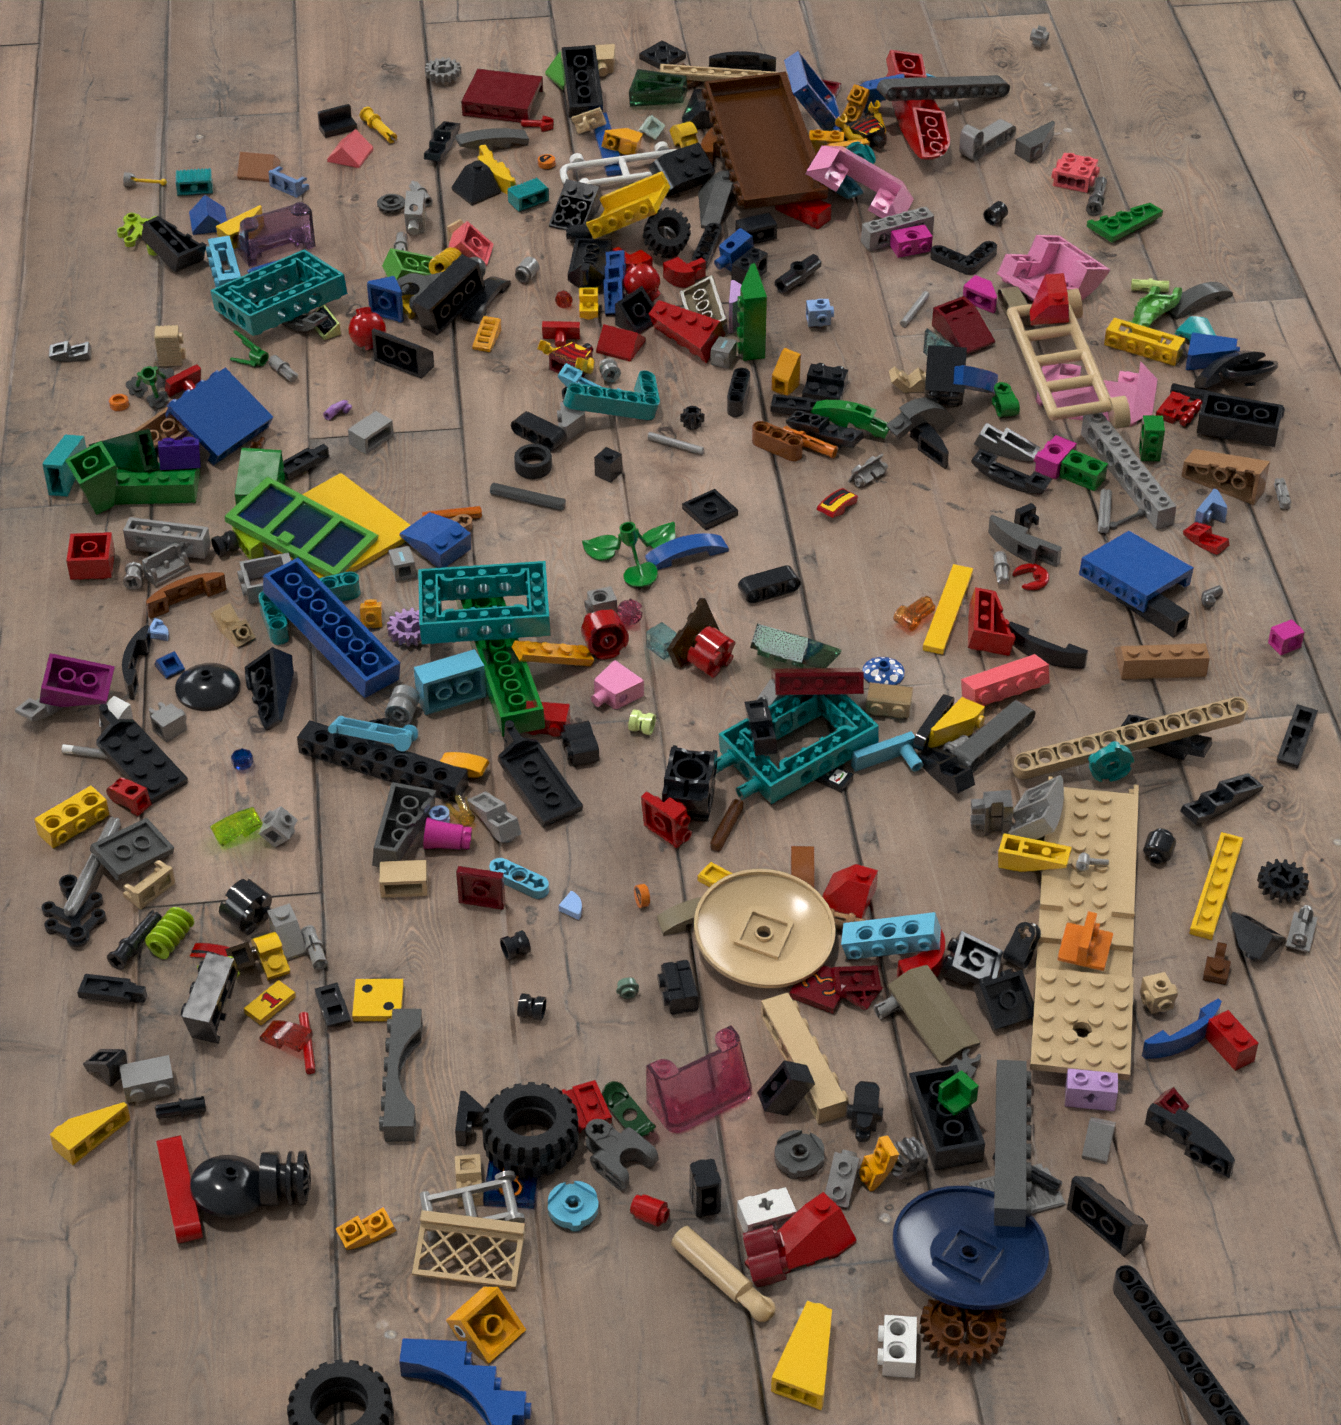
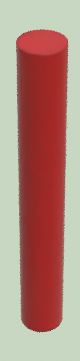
(307, 1049)

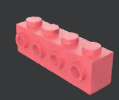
(1006, 680)

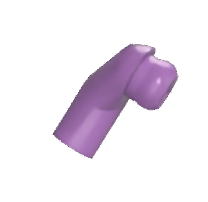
(335, 408)

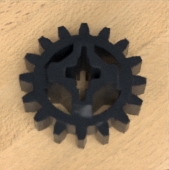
(1283, 881)

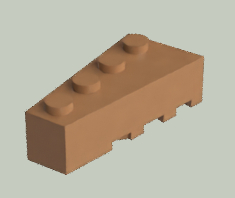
(1229, 474)

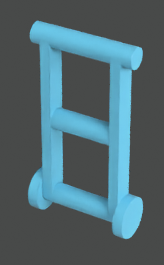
(399, 737)

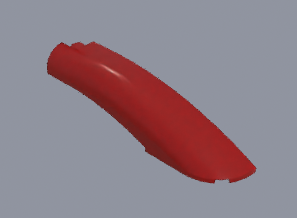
(919, 120)

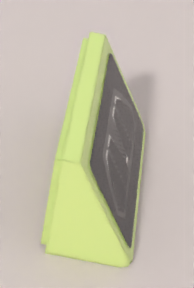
(330, 327)

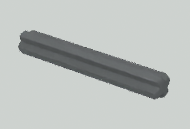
(527, 496)

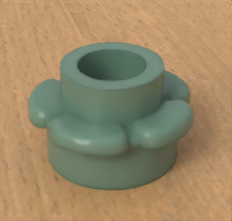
(627, 987)

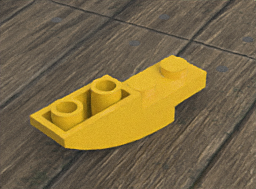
(500, 172)

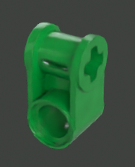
(1005, 401)

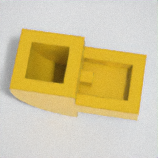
(588, 303)
(271, 955)

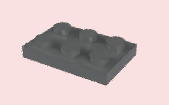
(132, 849)

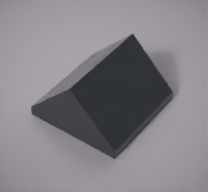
(633, 311)

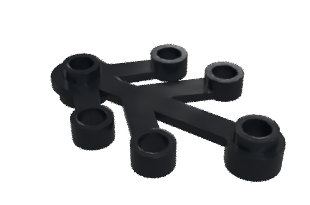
(77, 934)

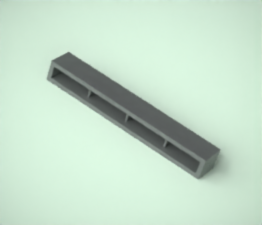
(1011, 1145)

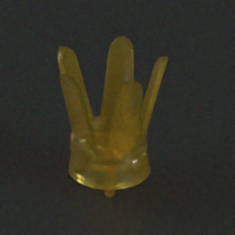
(463, 817)

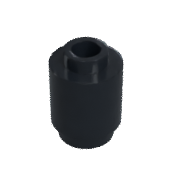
(577, 231)

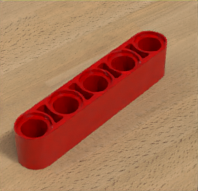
(177, 1185)

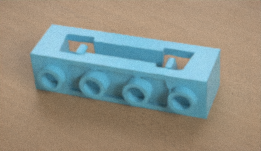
(217, 251)

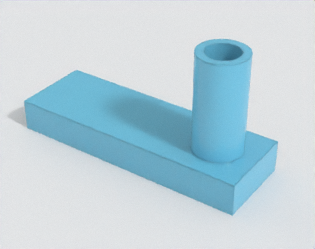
(886, 750)

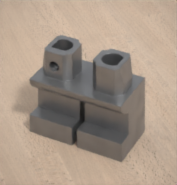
(992, 812)

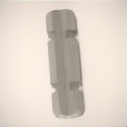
(1282, 493)

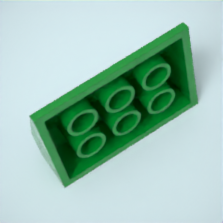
(752, 317)
(157, 486)

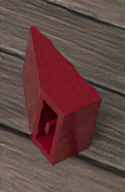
(962, 324)

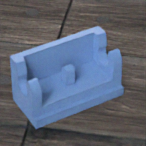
(287, 184)

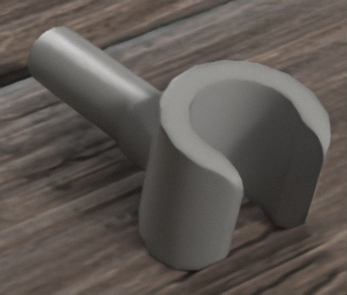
(1084, 861)

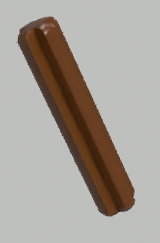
(726, 825)

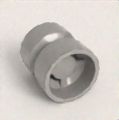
(402, 705)

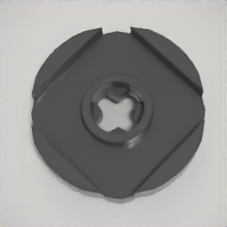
(795, 1165)

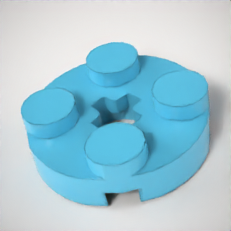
(576, 1217)

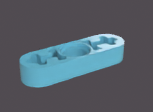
(525, 886)

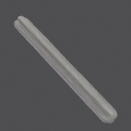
(88, 872)

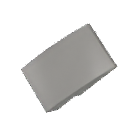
(1039, 810)

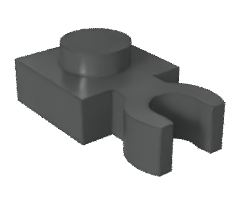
(967, 1064)

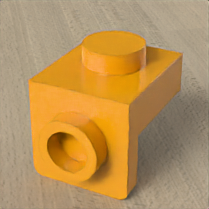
(371, 613)

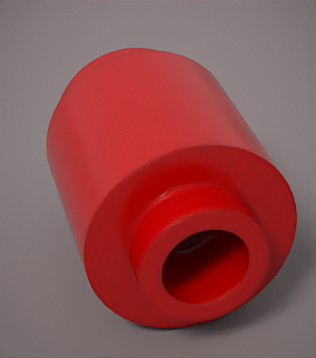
(650, 1209)

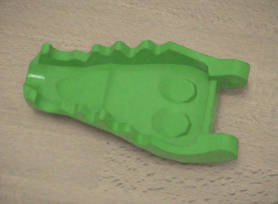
(1155, 305)

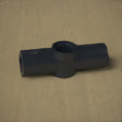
(798, 272)

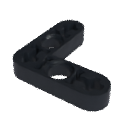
(961, 262)

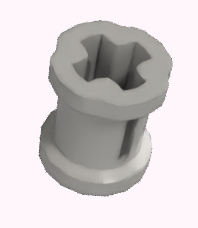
(133, 576)

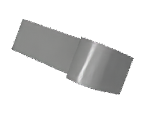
(978, 143)

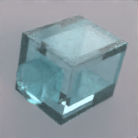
(659, 638)

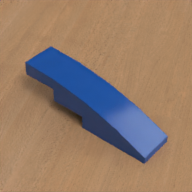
(613, 282)

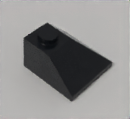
(476, 183)
(1255, 937)

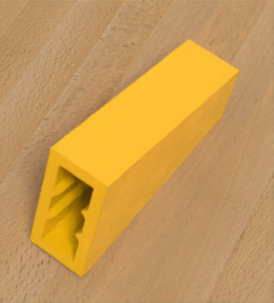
(803, 1364)

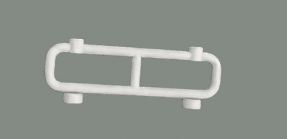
(577, 162)

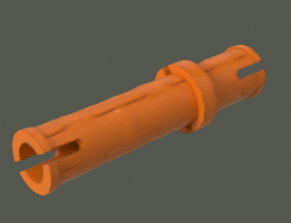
(815, 444)

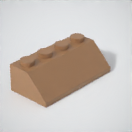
(1162, 661)

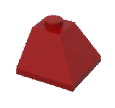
(851, 890)

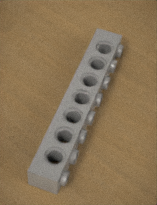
(1128, 470)

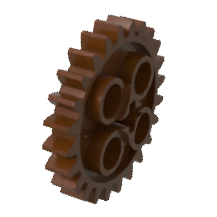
(945, 1331)

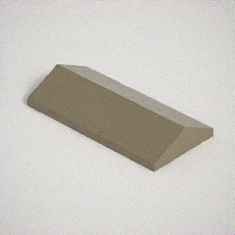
(704, 299)
(933, 1013)

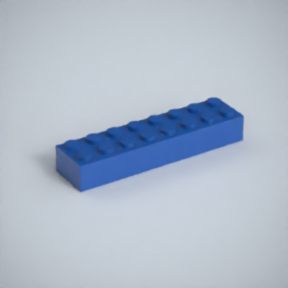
(331, 627)

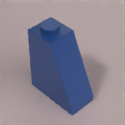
(1208, 348)

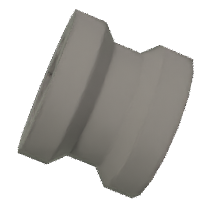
(609, 370)

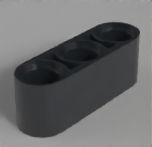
(738, 392)
(538, 430)
(769, 584)

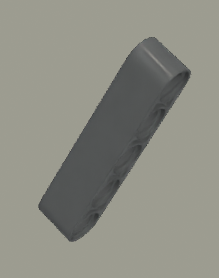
(995, 735)

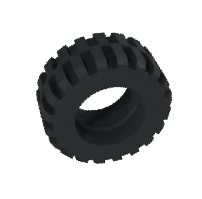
(525, 1106)
(341, 1383)

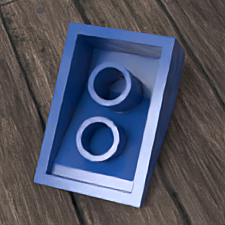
(438, 539)

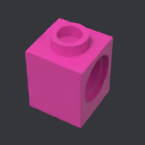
(1286, 637)

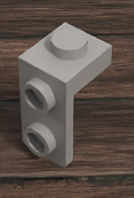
(842, 1177)

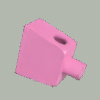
(617, 686)

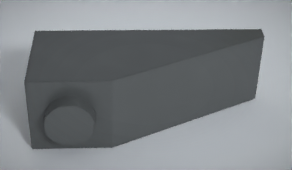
(1033, 144)

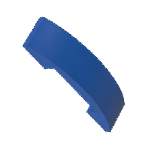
(685, 546)
(1163, 1045)

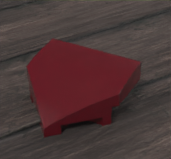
(857, 983)

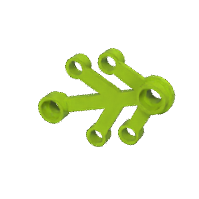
(133, 221)

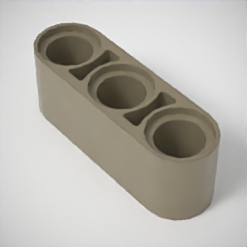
(1012, 297)

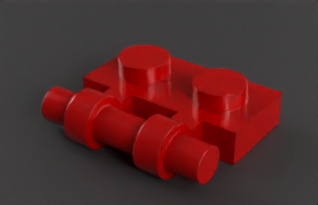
(1173, 408)

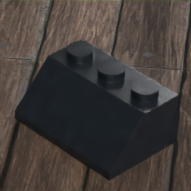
(402, 354)
(1106, 1215)

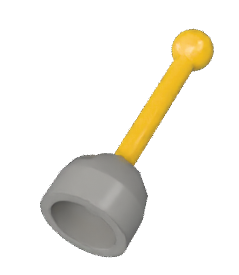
(130, 180)

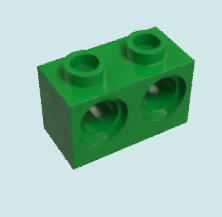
(1151, 438)
(1083, 470)

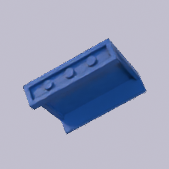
(220, 414)
(1134, 569)

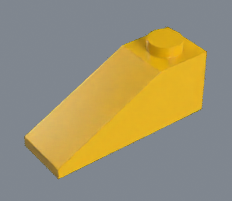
(960, 720)
(1029, 854)
(85, 1132)

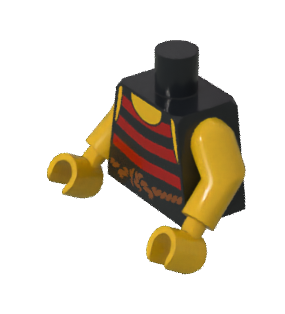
(868, 127)

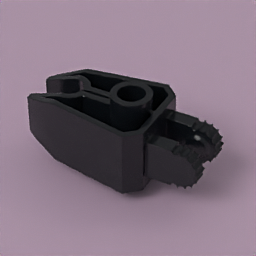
(865, 1110)

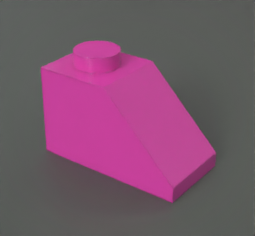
(981, 293)

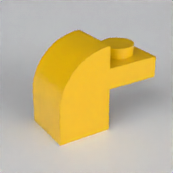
(684, 134)

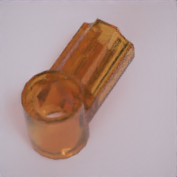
(911, 616)

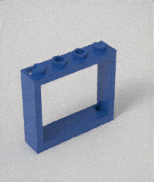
(814, 97)

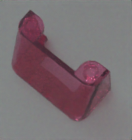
(701, 1087)

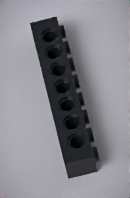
(382, 761)

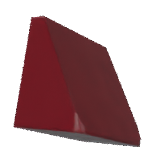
(1171, 1101)

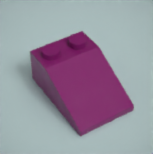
(75, 682)

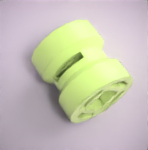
(642, 722)

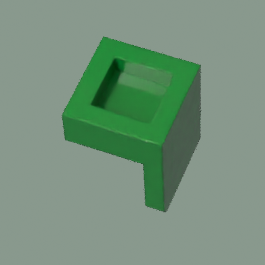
(958, 1093)

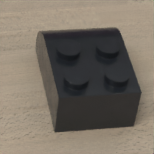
(684, 168)

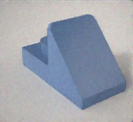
(1212, 508)

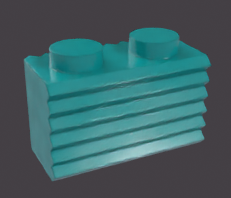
(194, 182)
(528, 194)

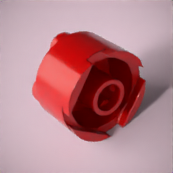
(604, 633)
(711, 651)

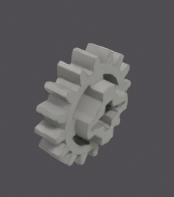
(442, 70)

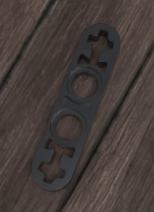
(703, 245)
(941, 708)

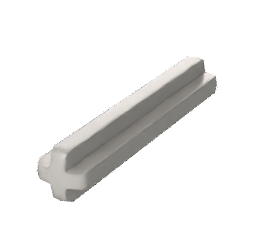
(1104, 511)

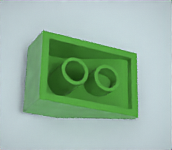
(401, 263)

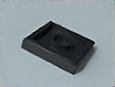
(710, 509)

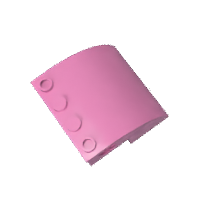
(1052, 256)

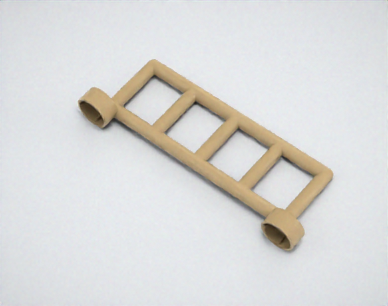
(1117, 407)

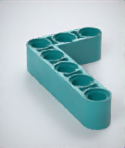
(637, 404)
(343, 586)

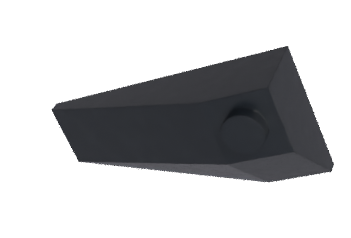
(696, 111)
(270, 683)

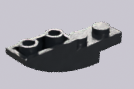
(821, 429)
(1194, 745)
(1200, 1141)

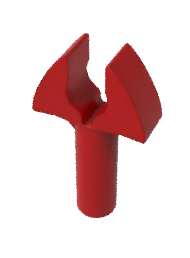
(545, 124)

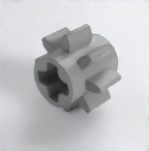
(1039, 36)

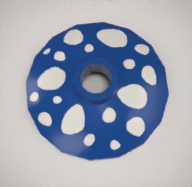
(883, 671)

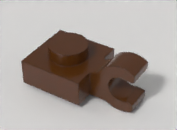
(1216, 967)

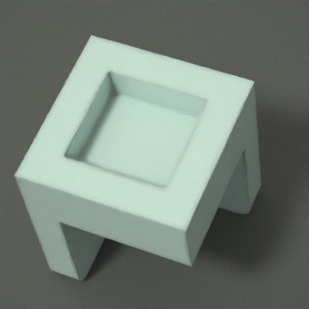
(652, 127)

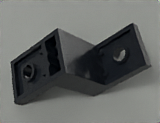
(940, 374)

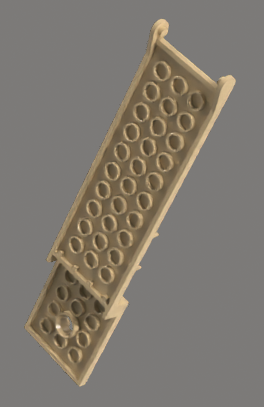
(1072, 994)

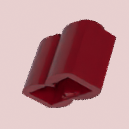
(765, 1256)

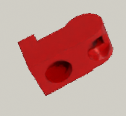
(130, 795)

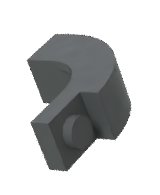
(918, 412)

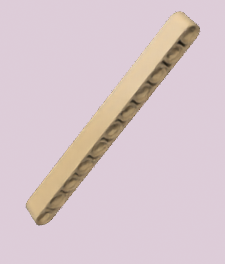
(1138, 731)

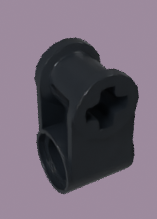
(1020, 947)

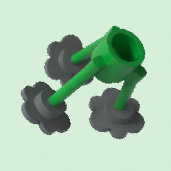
(149, 376)

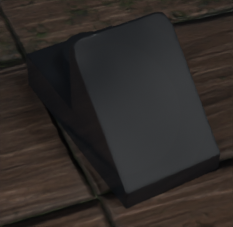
(107, 1064)
(468, 1115)

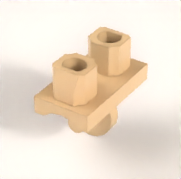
(589, 120)

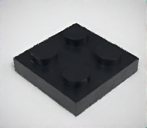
(662, 54)

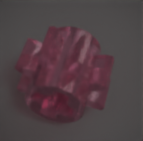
(630, 611)

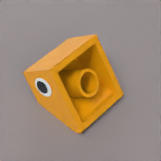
(486, 1323)

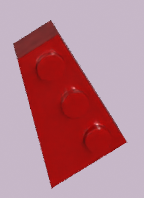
(987, 625)

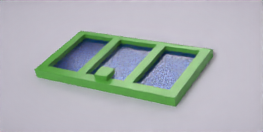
(301, 528)

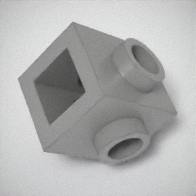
(277, 826)

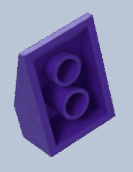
(179, 453)

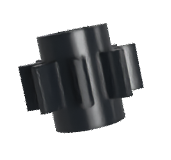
(692, 417)

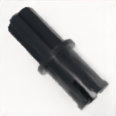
(181, 1107)

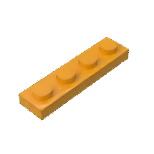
(552, 653)

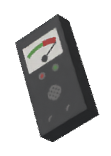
(836, 779)

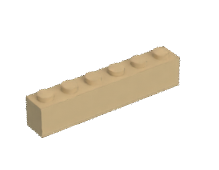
(798, 1046)

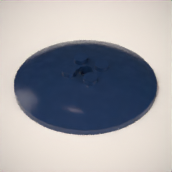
(955, 1220)

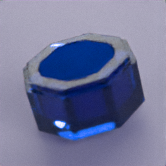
(242, 759)

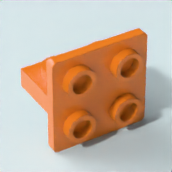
(1085, 944)

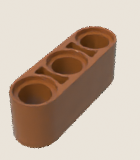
(777, 441)

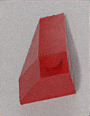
(1051, 301)
(815, 1233)

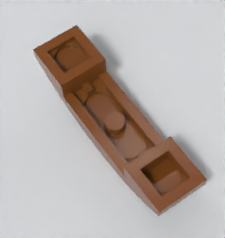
(183, 589)

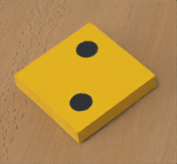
(376, 999)

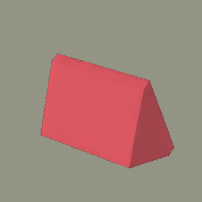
(351, 150)

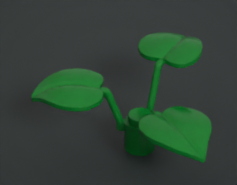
(604, 548)

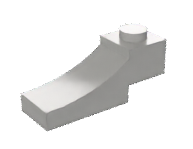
(495, 816)

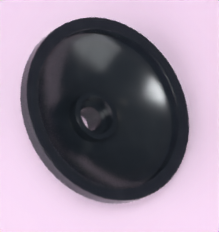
(1250, 373)
(207, 686)
(226, 1186)

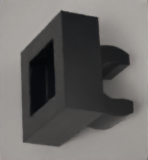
(1026, 516)

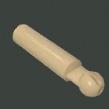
(723, 1274)

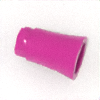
(446, 835)

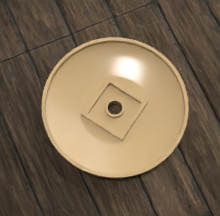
(769, 902)

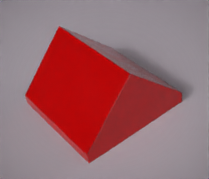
(619, 343)

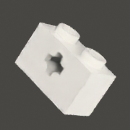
(765, 1210)

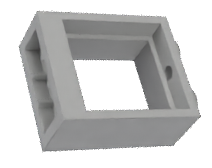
(257, 568)

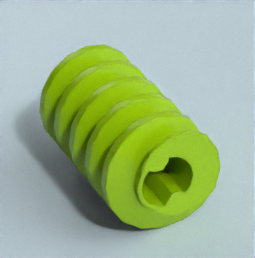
(169, 932)

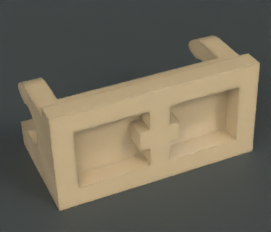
(151, 886)

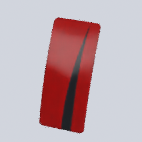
(201, 949)

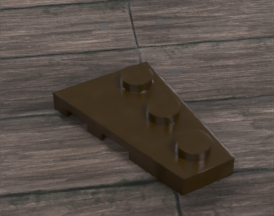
(685, 638)

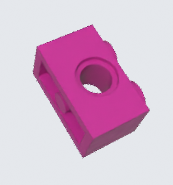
(911, 241)
(1050, 458)

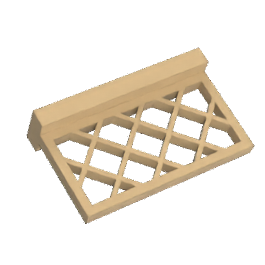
(474, 1227)

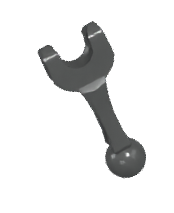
(416, 283)

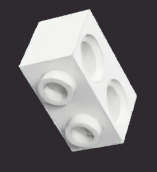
(898, 1346)

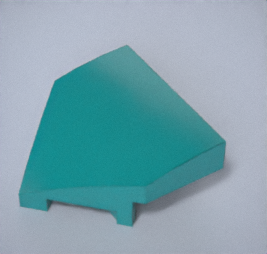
(1196, 325)

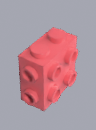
(1075, 172)

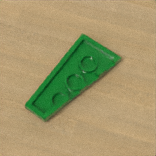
(1125, 222)

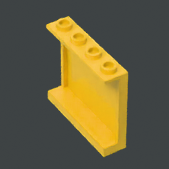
(630, 204)

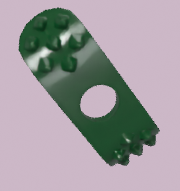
(619, 1102)

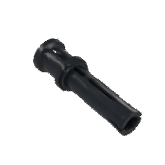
(129, 946)

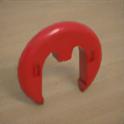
(1038, 573)

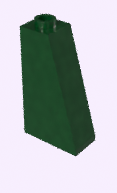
(133, 451)

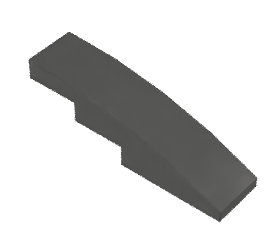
(492, 137)

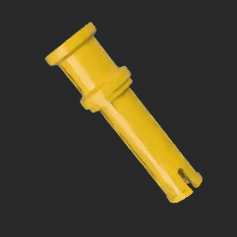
(374, 121)

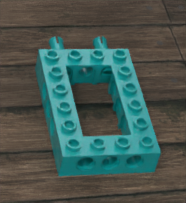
(853, 733)

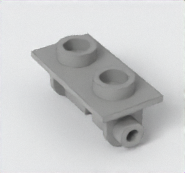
(862, 474)
(1302, 929)

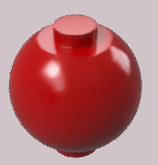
(644, 276)
(361, 327)

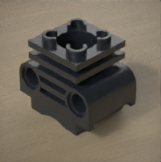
(691, 780)

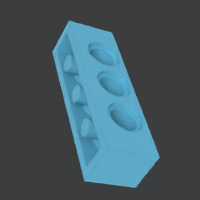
(891, 936)

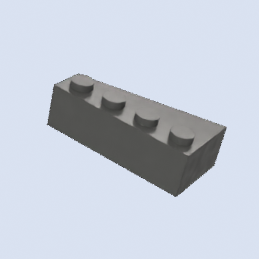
(401, 821)

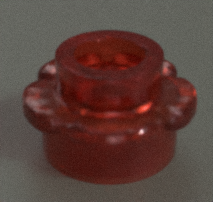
(563, 299)

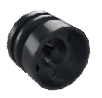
(284, 1178)

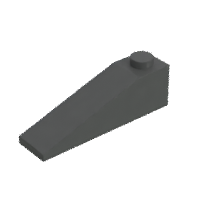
(715, 198)

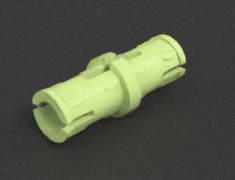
(1146, 285)

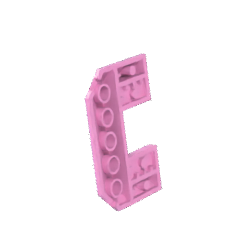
(836, 162)
(1137, 388)

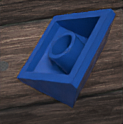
(206, 216)
(386, 298)

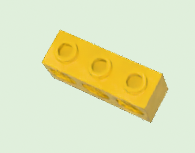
(72, 816)

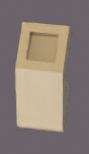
(908, 383)
(231, 627)

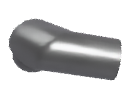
(1208, 596)

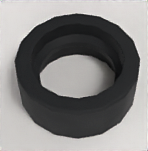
(533, 451)

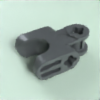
(614, 1149)

